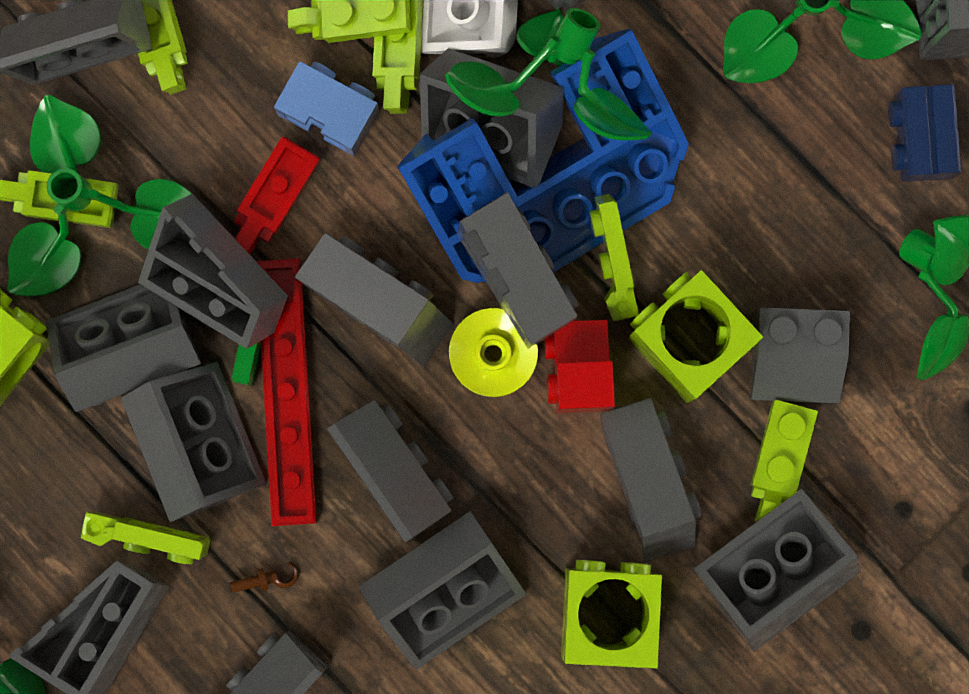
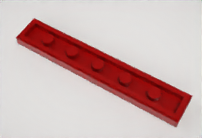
(288, 405)

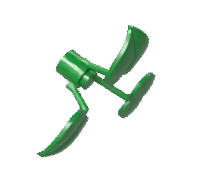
(559, 42)
(762, 50)
(59, 140)
(946, 260)

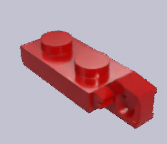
(274, 193)

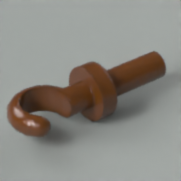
(263, 579)

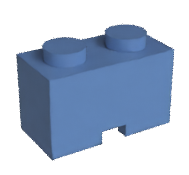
(320, 101)

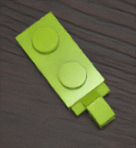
(351, 19)
(167, 46)
(398, 62)
(32, 200)
(615, 261)
(781, 455)
(143, 536)

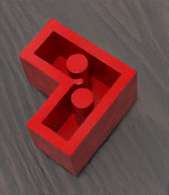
(581, 368)

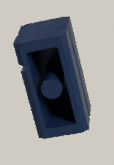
(925, 133)

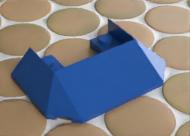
(463, 175)

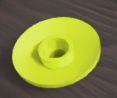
(470, 365)

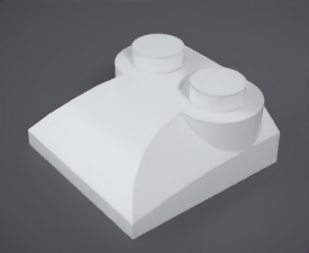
(469, 26)

